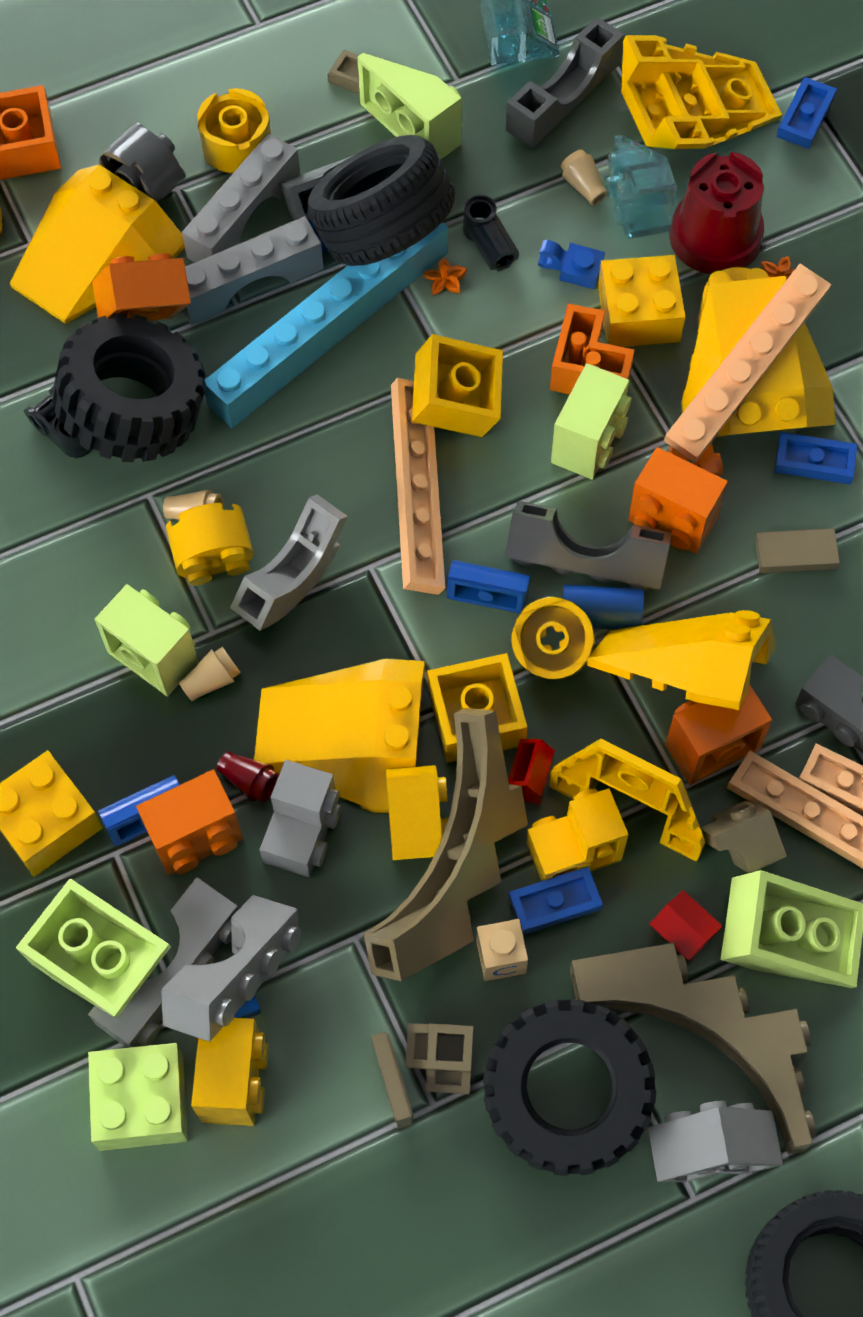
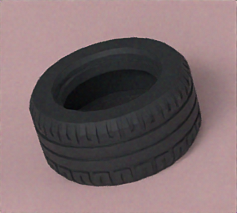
(381, 200)
(771, 1254)

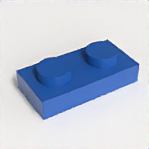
(806, 112)
(815, 458)
(555, 900)

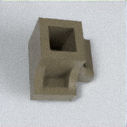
(747, 834)
(444, 1053)

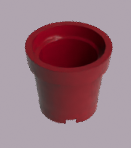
(705, 231)

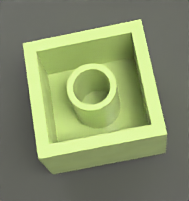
(591, 421)
(147, 638)
(137, 1096)

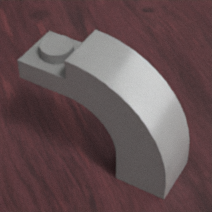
(289, 577)

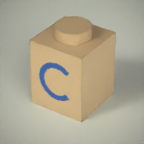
(501, 950)

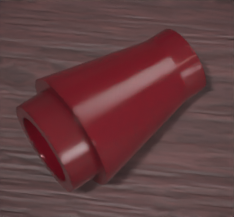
(250, 776)

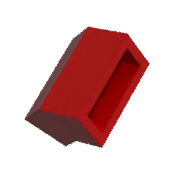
(532, 768)
(686, 925)

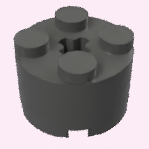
(144, 161)

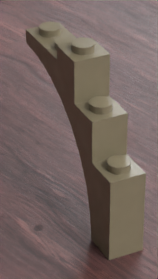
(483, 811)
(714, 1009)

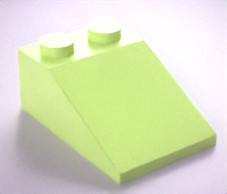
(411, 102)
(792, 930)
(92, 948)

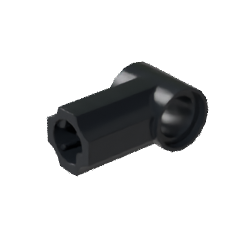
(489, 233)

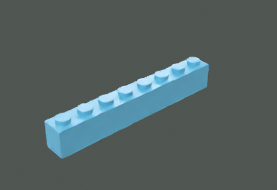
(315, 328)

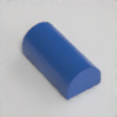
(488, 586)
(608, 605)
(123, 818)

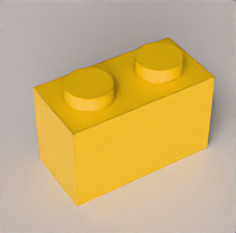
(415, 811)

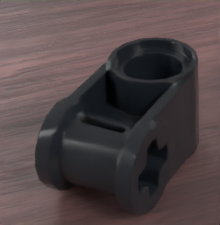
(46, 422)

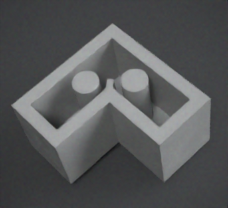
(303, 811)
(714, 1142)

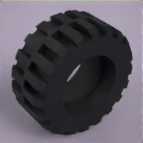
(118, 423)
(555, 1148)

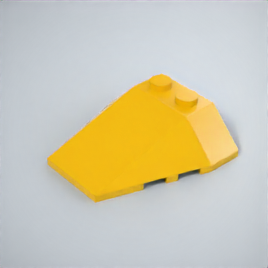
(692, 97)
(82, 230)
(793, 389)
(699, 655)
(346, 725)
(638, 780)

